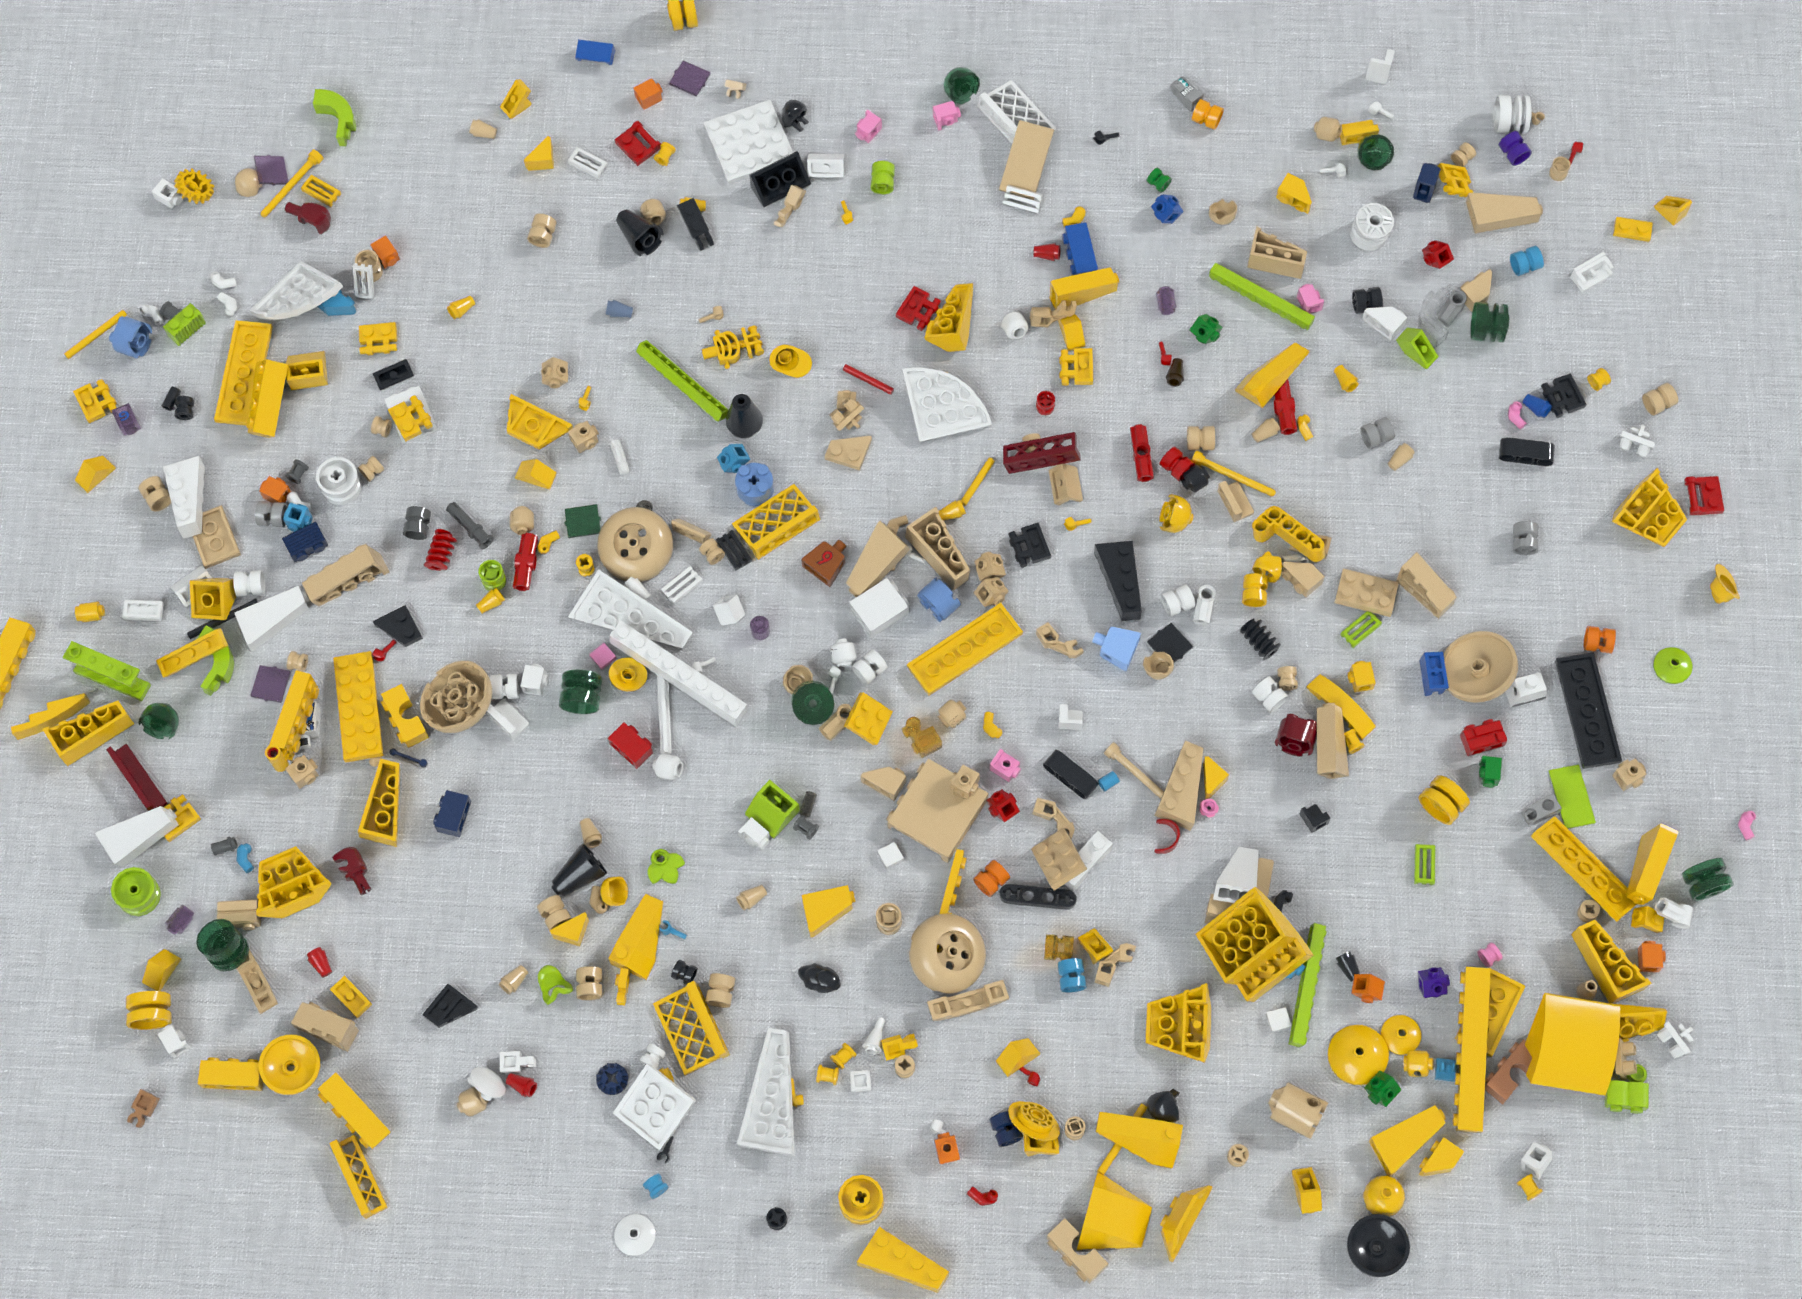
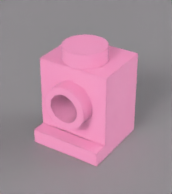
(945, 114)
(868, 127)
(1309, 299)
(1006, 773)

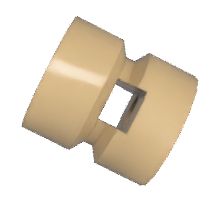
(542, 230)
(369, 257)
(1660, 398)
(1200, 438)
(155, 493)
(553, 911)
(888, 918)
(589, 983)
(720, 990)

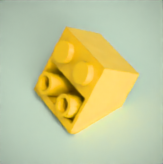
(306, 370)

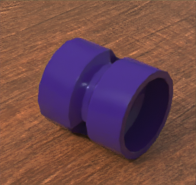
(1514, 147)

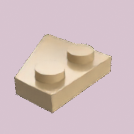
(848, 451)

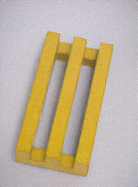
(328, 202)

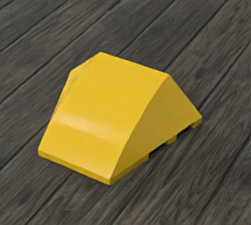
(1651, 511)
(288, 884)
(1181, 1023)
(1113, 1217)

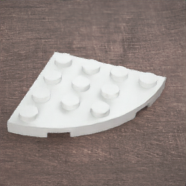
(296, 293)
(942, 404)

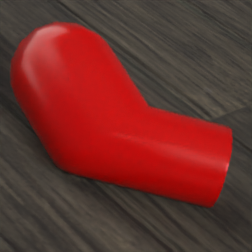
(983, 1198)

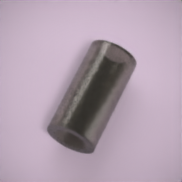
(808, 803)

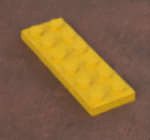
(247, 347)
(964, 649)
(358, 706)
(1584, 868)

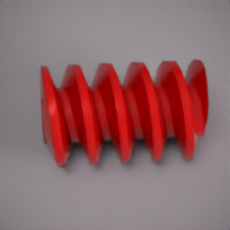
(439, 550)

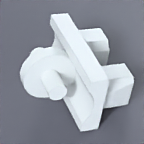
(1644, 444)
(1669, 1032)

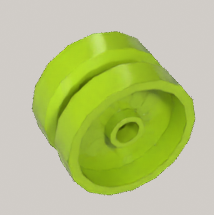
(135, 891)

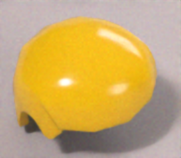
(614, 891)

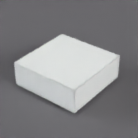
(890, 855)
(1278, 1020)
(860, 1081)

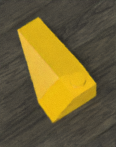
(1268, 378)
(1640, 1020)
(1147, 1138)

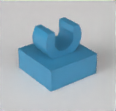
(1445, 1069)

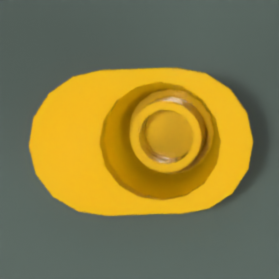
(790, 361)
(1723, 585)

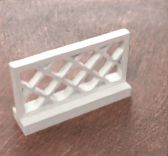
(1003, 121)

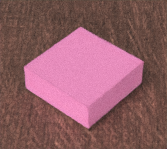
(602, 656)

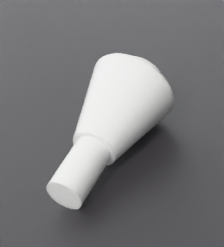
(873, 1042)

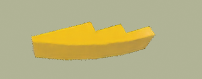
(57, 712)

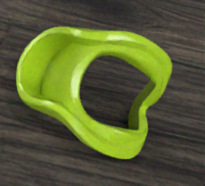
(550, 977)

